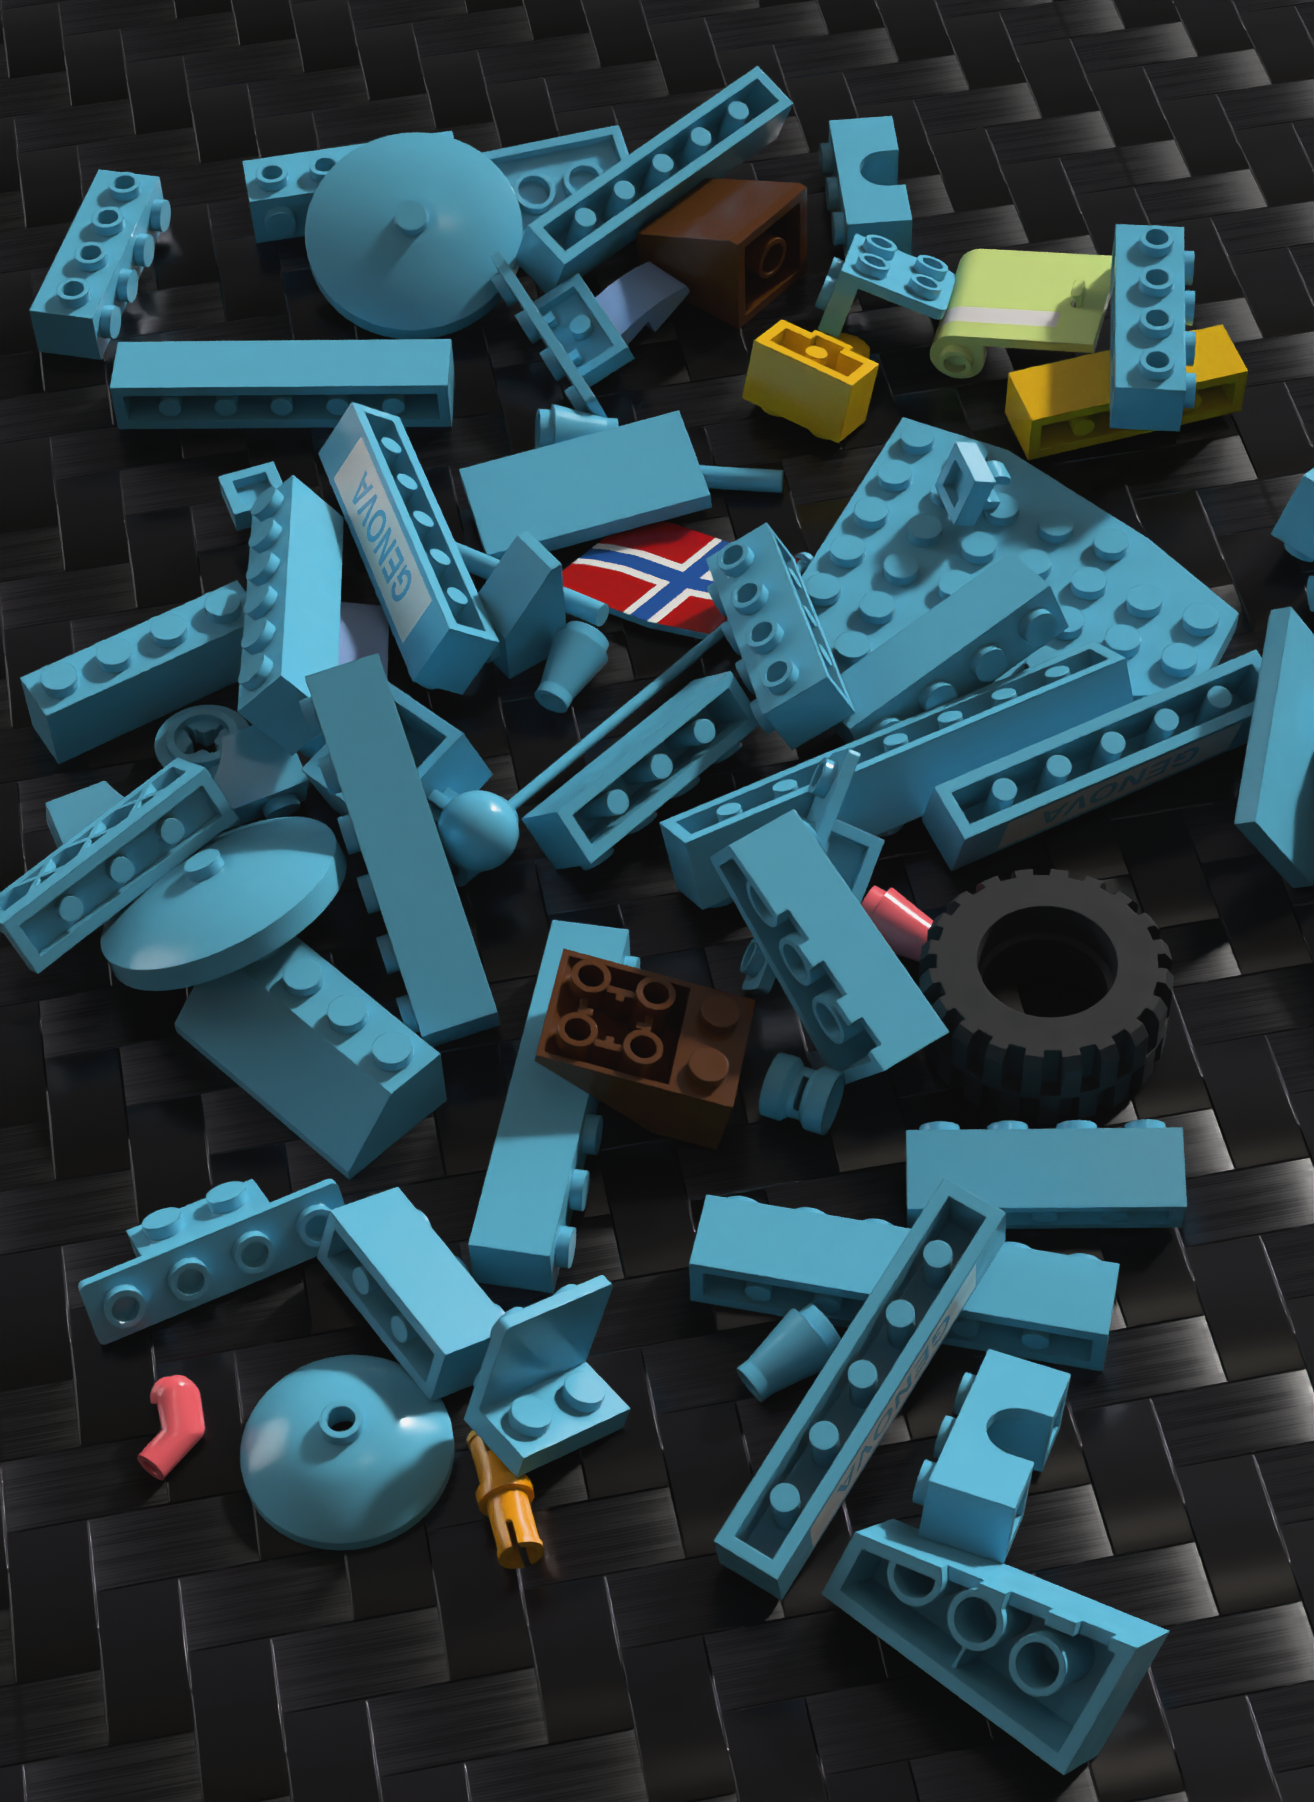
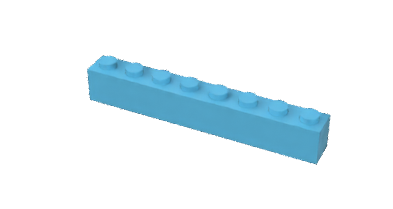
(906, 761)

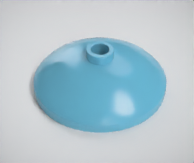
(351, 1483)

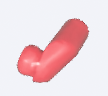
(180, 1421)

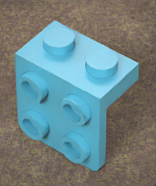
(884, 271)

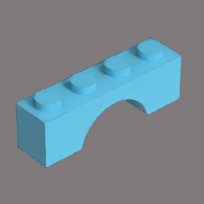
(252, 775)

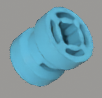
(801, 1093)

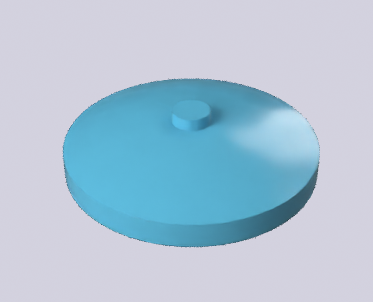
(409, 235)
(226, 905)

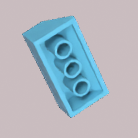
(316, 1053)

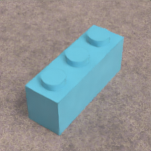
(410, 1290)

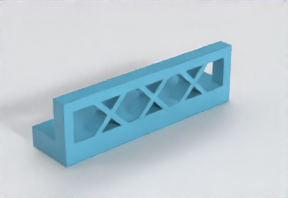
(112, 862)

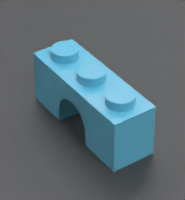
(865, 182)
(989, 1454)

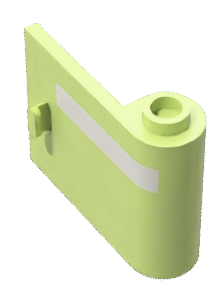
(1021, 304)

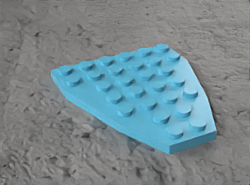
(902, 556)

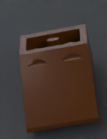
(647, 1045)

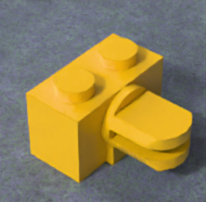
(812, 379)

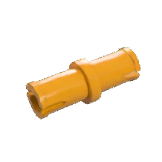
(507, 1504)

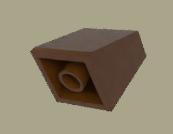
(731, 244)

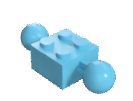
(473, 824)

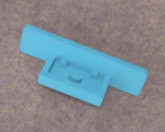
(574, 329)
(847, 847)
(206, 1253)

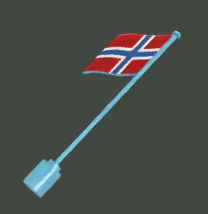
(657, 581)

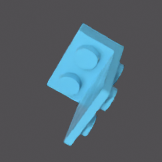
(536, 1388)

